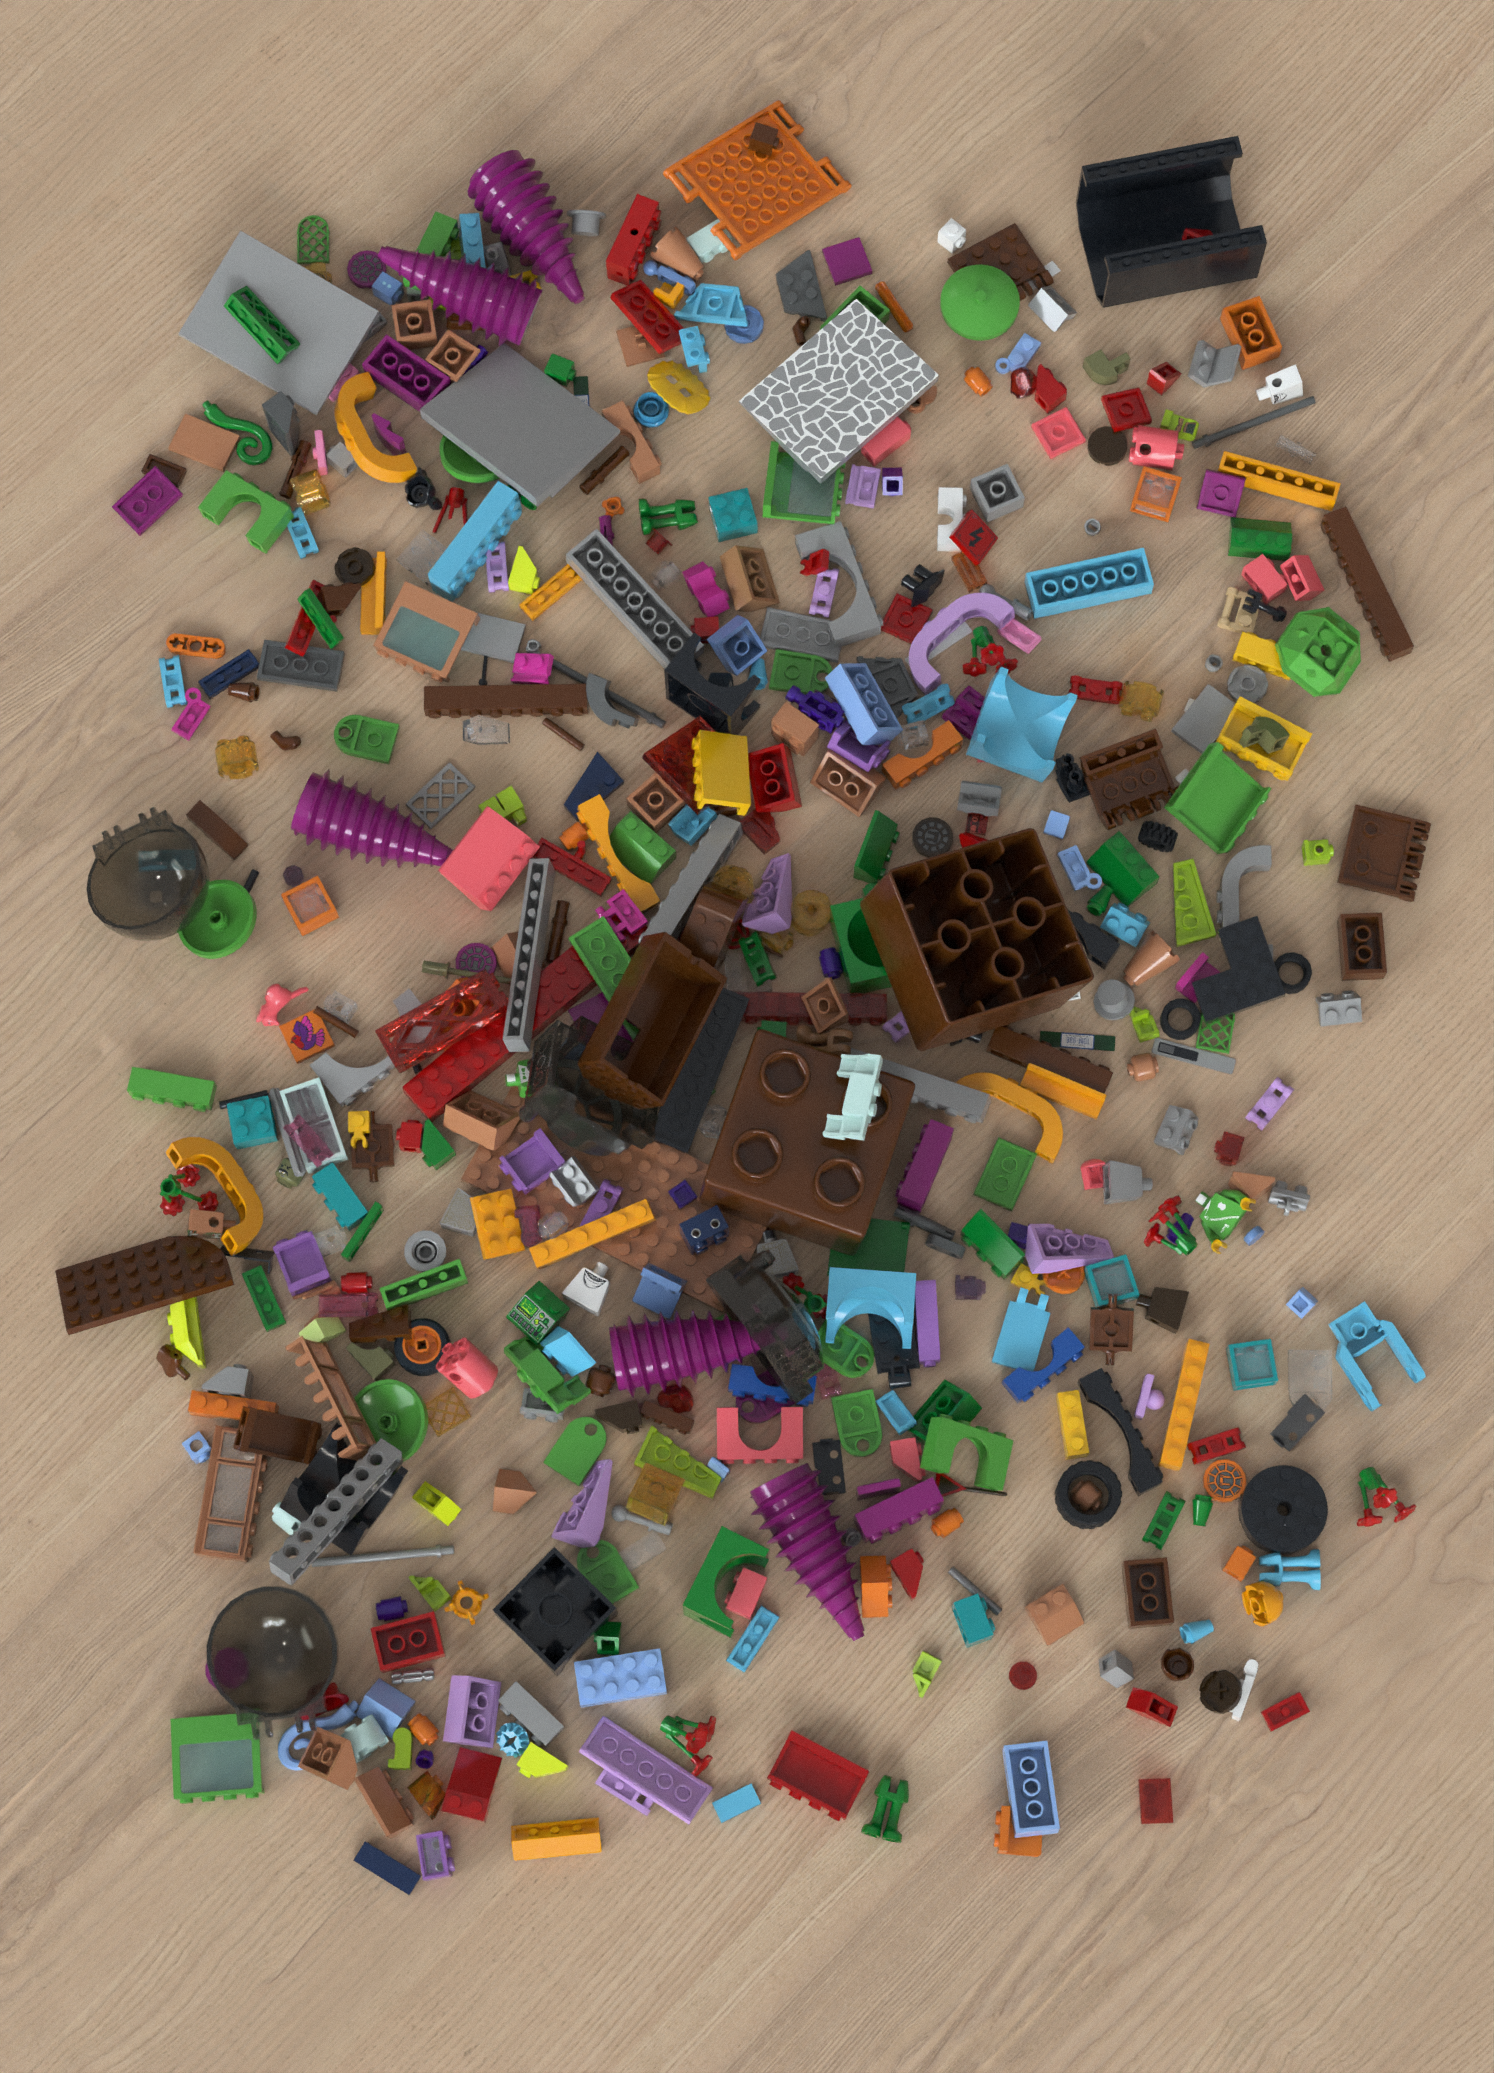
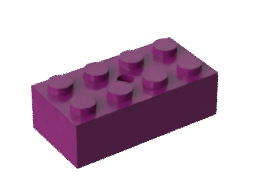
(404, 373)
(926, 1162)
(898, 1510)

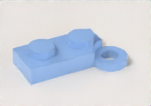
(1020, 355)
(1077, 870)

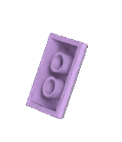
(472, 1711)

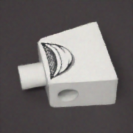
(1282, 386)
(589, 1289)

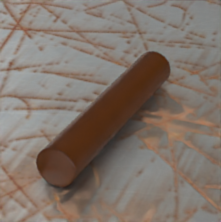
(563, 734)
(335, 1021)

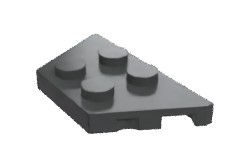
(800, 288)
(892, 680)

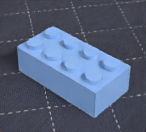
(863, 703)
(620, 1678)
(1030, 1789)

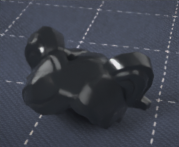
(418, 485)

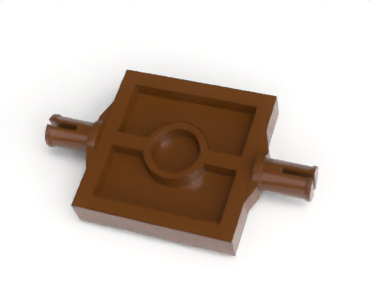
(378, 1151)
(1111, 1329)

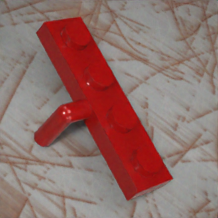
(303, 627)
(573, 866)

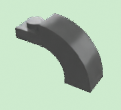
(598, 698)

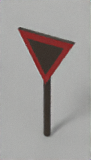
(948, 1486)

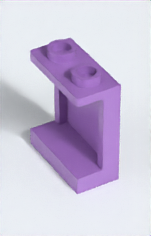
(847, 745)
(531, 1162)
(301, 1262)

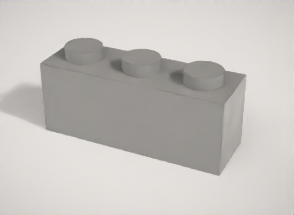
(530, 1714)

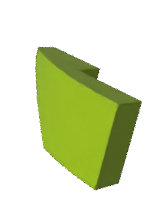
(1144, 1024)
(431, 1591)
(924, 1671)

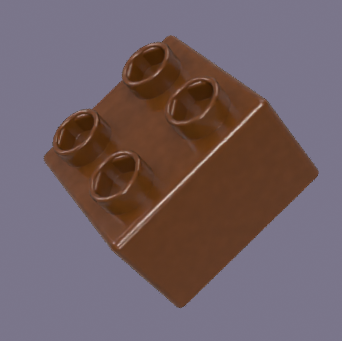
(976, 939)
(773, 1151)

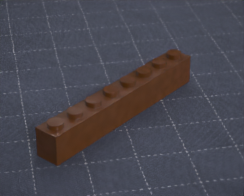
(1367, 584)
(505, 700)

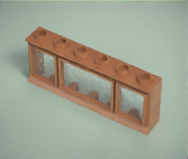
(339, 1395)
(229, 1500)

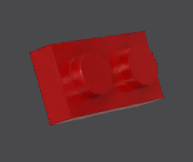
(1285, 1711)

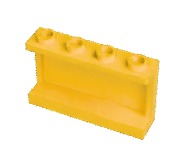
(1280, 762)
(721, 770)

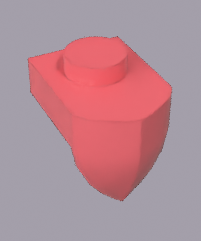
(1092, 1174)

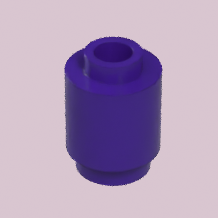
(831, 963)
(391, 1609)

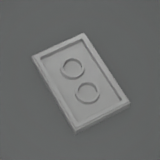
(495, 638)
(1204, 719)

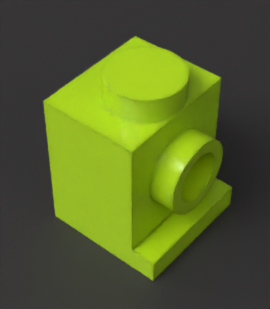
(1312, 857)

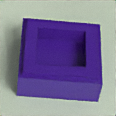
(682, 1194)

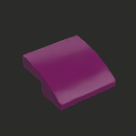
(390, 440)
(965, 711)

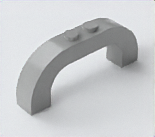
(1248, 860)

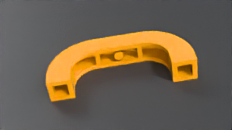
(373, 462)
(1025, 1101)
(233, 1181)

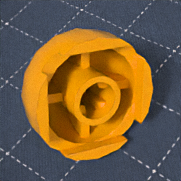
(1263, 1602)

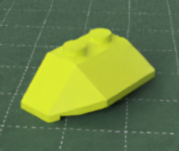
(187, 1330)

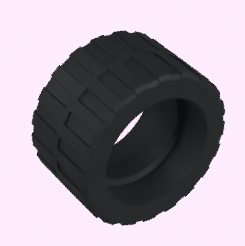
(1099, 1471)

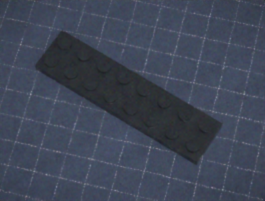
(693, 1087)

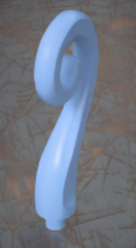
(340, 1718)

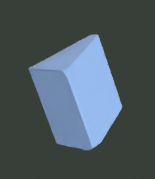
(1056, 824)
(1302, 1302)
(719, 1468)

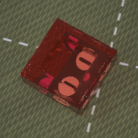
(976, 824)

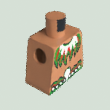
(200, 1222)

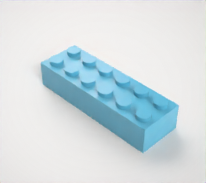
(473, 541)
(1089, 583)

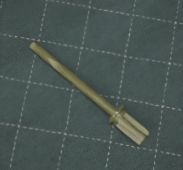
(444, 970)

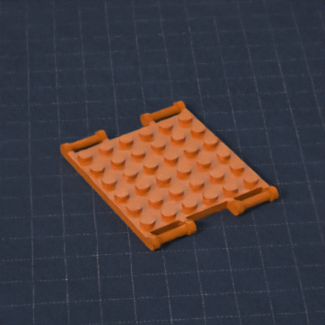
(755, 191)

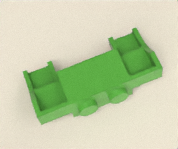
(543, 1377)

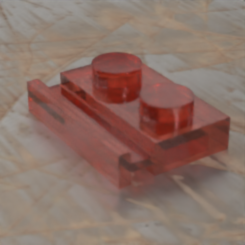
(1155, 1801)

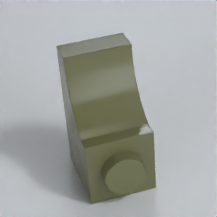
(374, 1361)

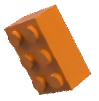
(1251, 329)

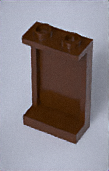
(277, 1435)

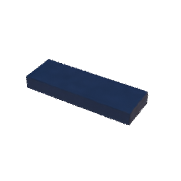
(229, 673)
(387, 1868)

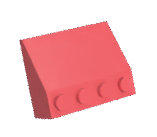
(488, 859)

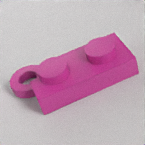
(191, 715)

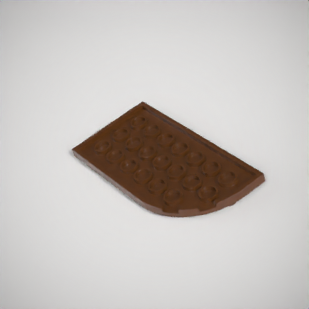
(140, 1280)

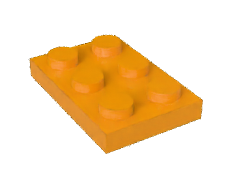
(496, 1224)

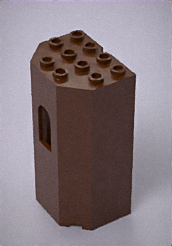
(668, 1000)

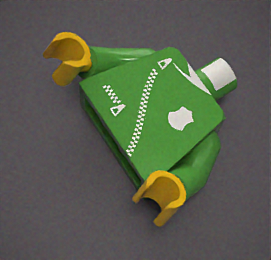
(1222, 1214)

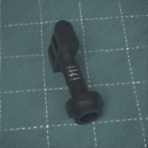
(1278, 613)

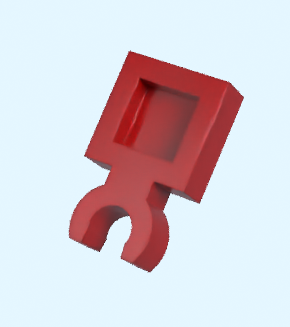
(818, 563)

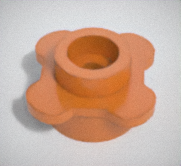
(613, 501)

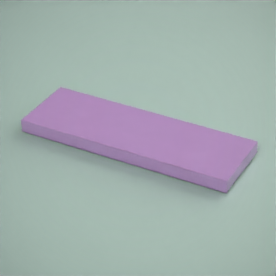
(645, 1769)

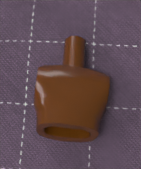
(171, 1362)

